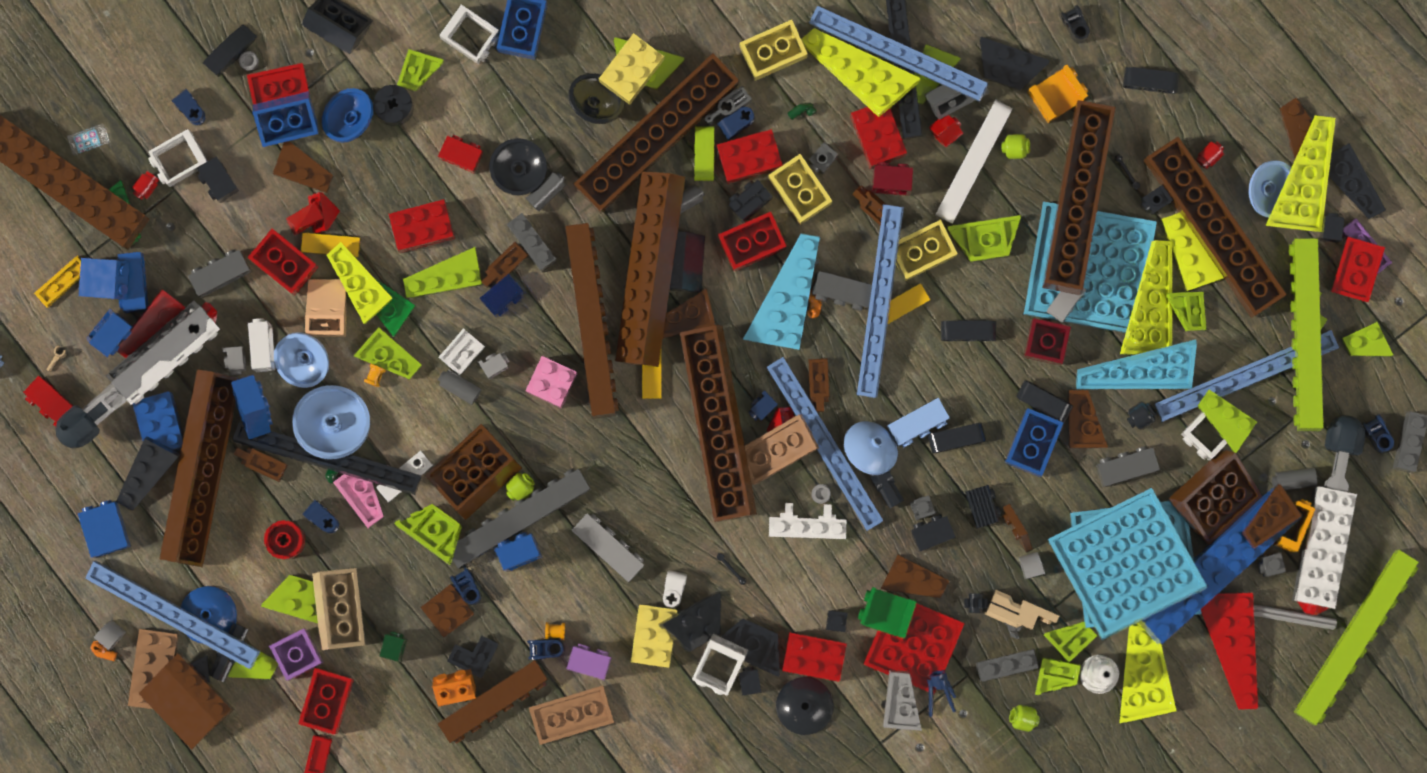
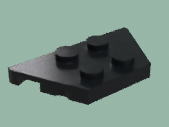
(1009, 65)
(696, 623)
(760, 643)

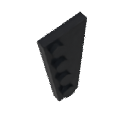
(1352, 179)
(147, 469)

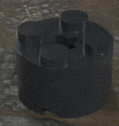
(397, 115)

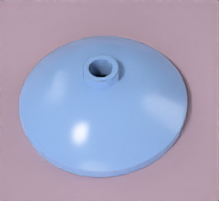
(1269, 176)
(293, 364)
(866, 453)

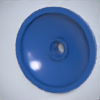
(347, 115)
(216, 602)

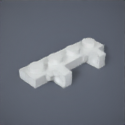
(790, 526)

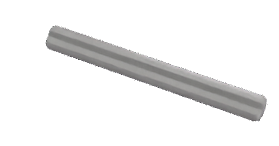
(1295, 617)

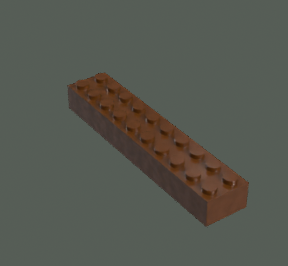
(656, 133)
(69, 185)
(1078, 197)
(1215, 227)
(650, 268)
(590, 320)
(718, 423)
(199, 469)

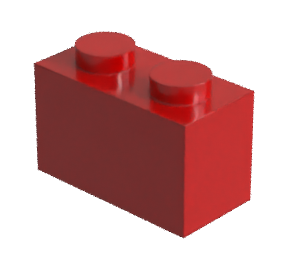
(461, 154)

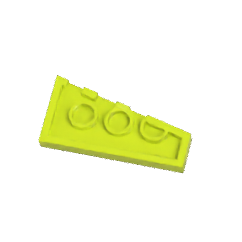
(1192, 259)
(360, 285)

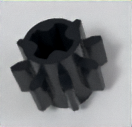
(975, 603)

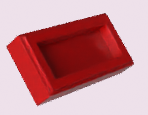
(318, 755)

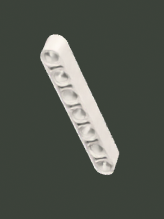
(974, 161)

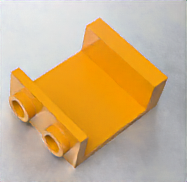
(1058, 93)
(1294, 544)

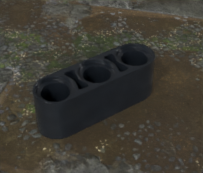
(1151, 80)
(968, 330)
(1044, 401)
(957, 438)

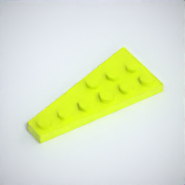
(866, 76)
(1305, 189)
(1152, 313)
(1146, 678)

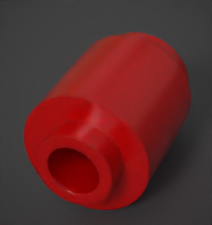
(1210, 155)
(145, 185)

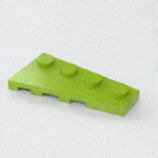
(449, 275)

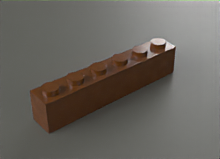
(491, 702)

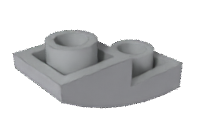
(1064, 304)

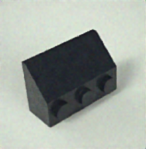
(337, 23)
(688, 263)

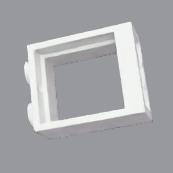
(455, 22)
(155, 161)
(261, 345)
(1190, 440)
(724, 647)

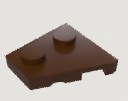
(1018, 529)

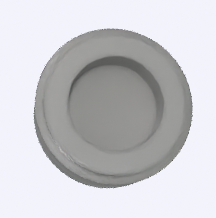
(248, 61)
(821, 494)

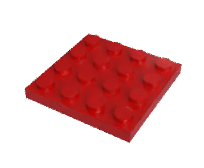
(922, 651)

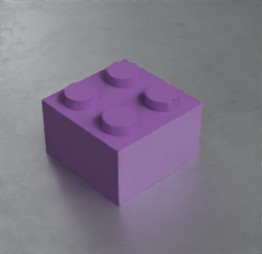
(296, 654)
(589, 662)

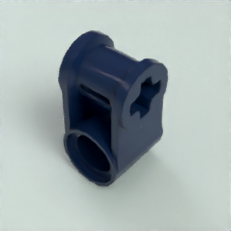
(187, 105)
(734, 124)
(1377, 433)
(319, 516)
(466, 585)
(544, 649)

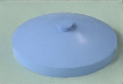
(331, 422)

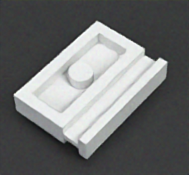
(461, 352)

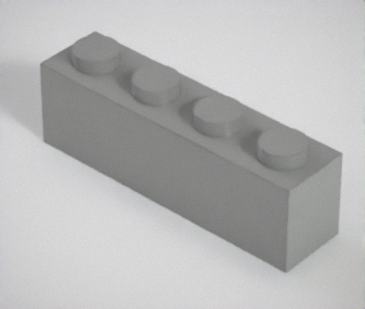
(607, 547)

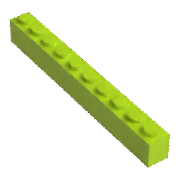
(1307, 335)
(1356, 637)

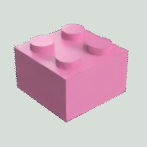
(551, 382)

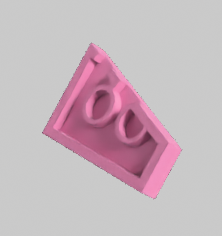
(361, 497)

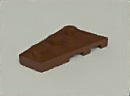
(1296, 124)
(301, 169)
(690, 315)
(1083, 422)
(1271, 518)

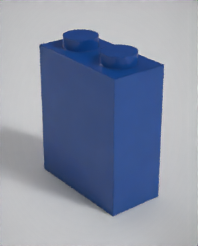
(103, 278)
(103, 529)

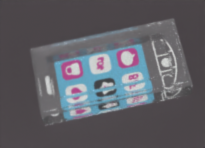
(88, 139)

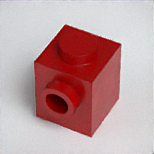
(946, 130)

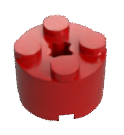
(279, 530)

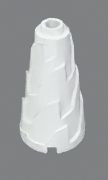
(1092, 674)

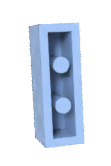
(918, 423)

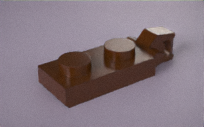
(870, 203)
(504, 264)
(819, 382)
(262, 463)

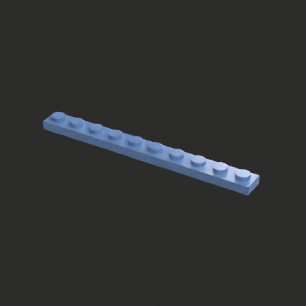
(898, 53)
(880, 301)
(1236, 379)
(827, 446)
(172, 614)

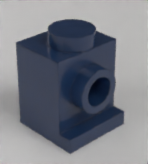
(762, 407)

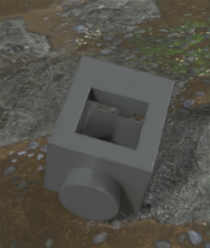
(828, 153)
(922, 507)

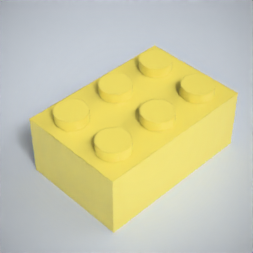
(773, 50)
(631, 69)
(800, 189)
(924, 250)
(651, 642)

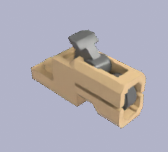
(1015, 615)

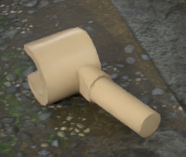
(56, 358)

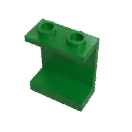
(887, 612)

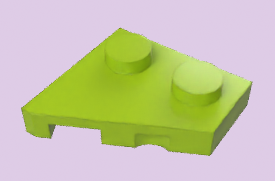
(417, 69)
(1071, 639)
(262, 669)

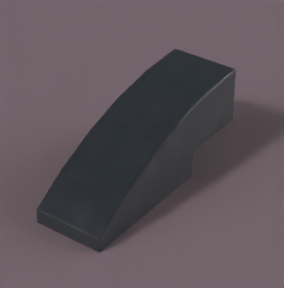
(229, 50)

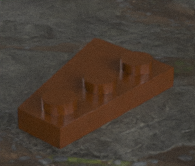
(913, 579)

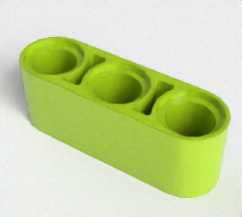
(704, 153)

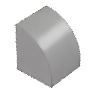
(1031, 565)
(110, 635)

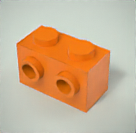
(454, 687)

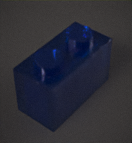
(502, 296)

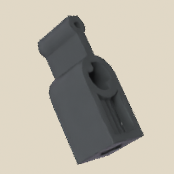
(737, 99)

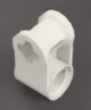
(674, 585)

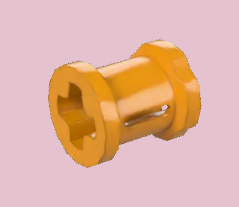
(374, 375)
(555, 631)

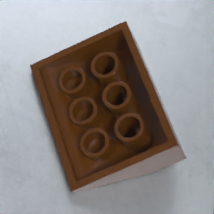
(473, 472)
(1216, 496)
(186, 700)

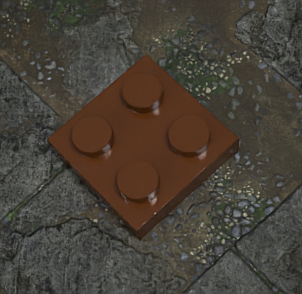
(447, 610)

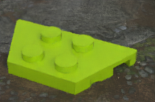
(664, 71)
(986, 238)
(433, 531)
(294, 598)

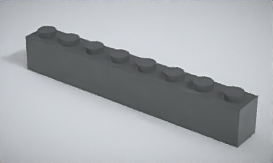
(520, 517)

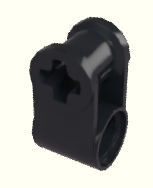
(1073, 21)

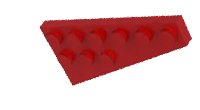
(1232, 631)

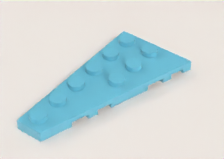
(785, 306)
(1156, 369)

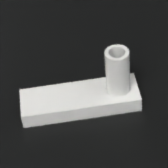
(417, 464)

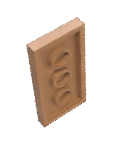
(779, 448)
(152, 654)
(571, 715)

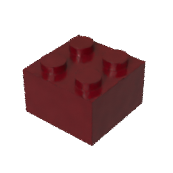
(892, 179)
(1047, 342)

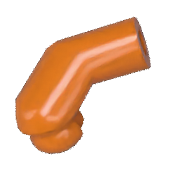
(814, 307)
(102, 652)

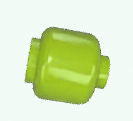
(1016, 146)
(520, 486)
(1024, 718)

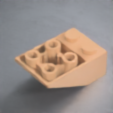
(326, 308)

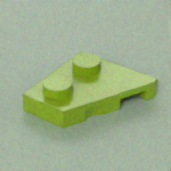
(1189, 309)
(1367, 342)
(1056, 675)

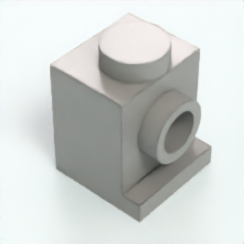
(235, 360)
(495, 364)

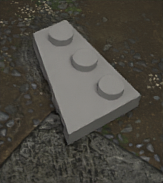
(900, 703)

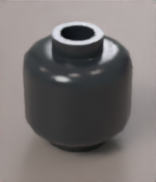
(1141, 415)

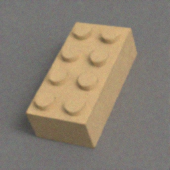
(338, 609)

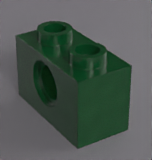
(393, 646)

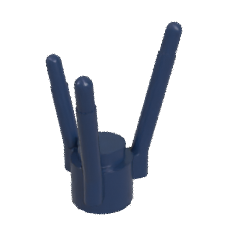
(940, 681)

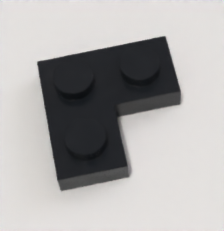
(476, 660)

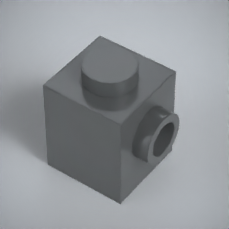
(1271, 565)

